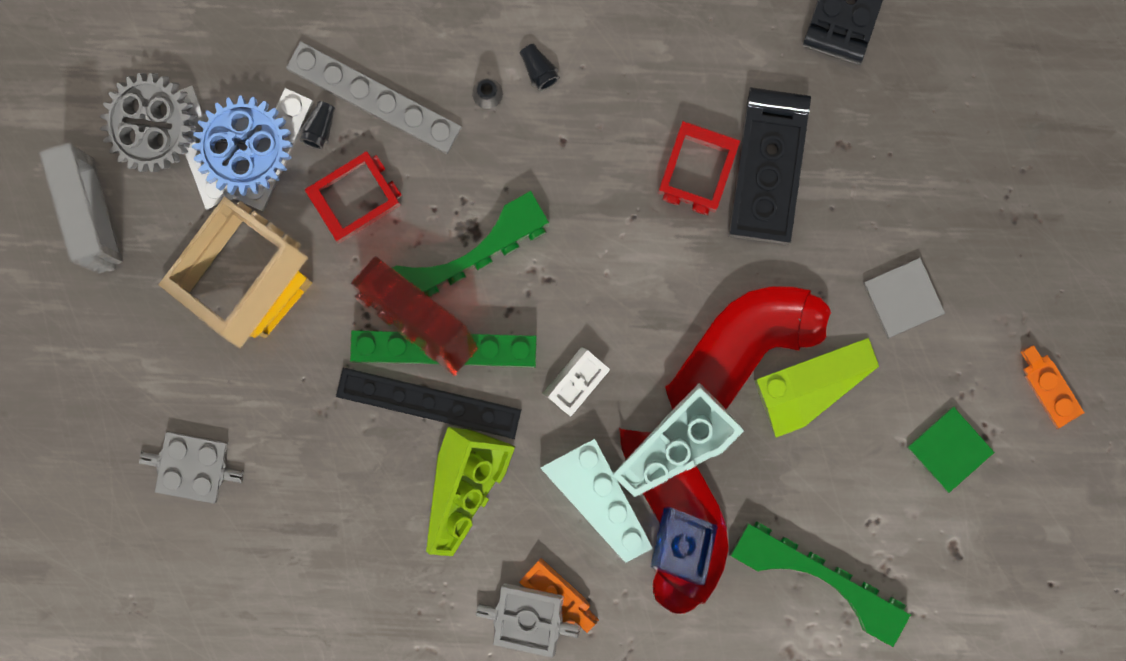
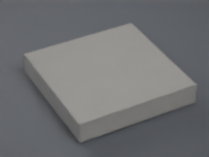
(904, 298)

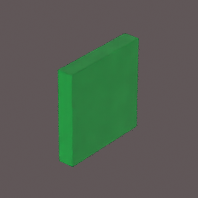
(950, 449)

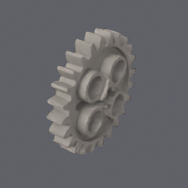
(151, 94)

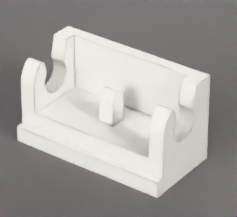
(576, 381)

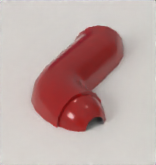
(744, 335)
(692, 496)

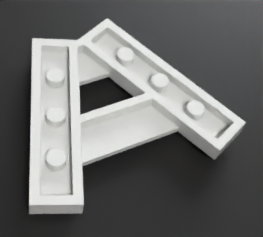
(291, 107)

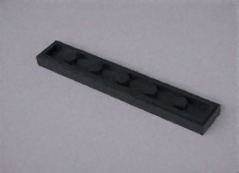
(428, 403)

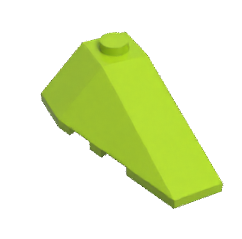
(808, 388)
(464, 476)

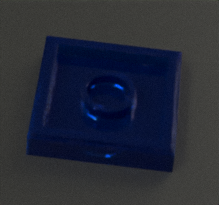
(684, 546)

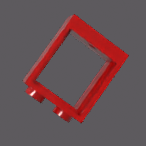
(709, 139)
(327, 214)

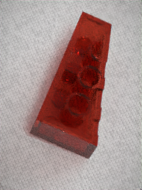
(415, 315)

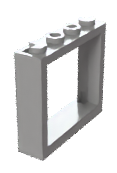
(81, 208)

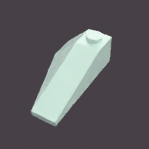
(686, 437)

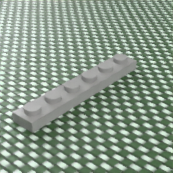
(373, 97)

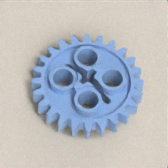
(222, 127)

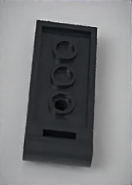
(842, 28)
(768, 182)

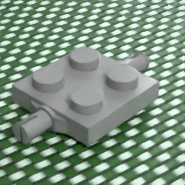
(191, 467)
(528, 620)

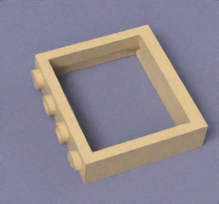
(206, 247)

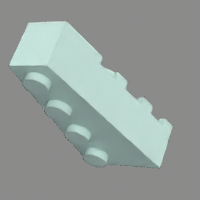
(592, 489)

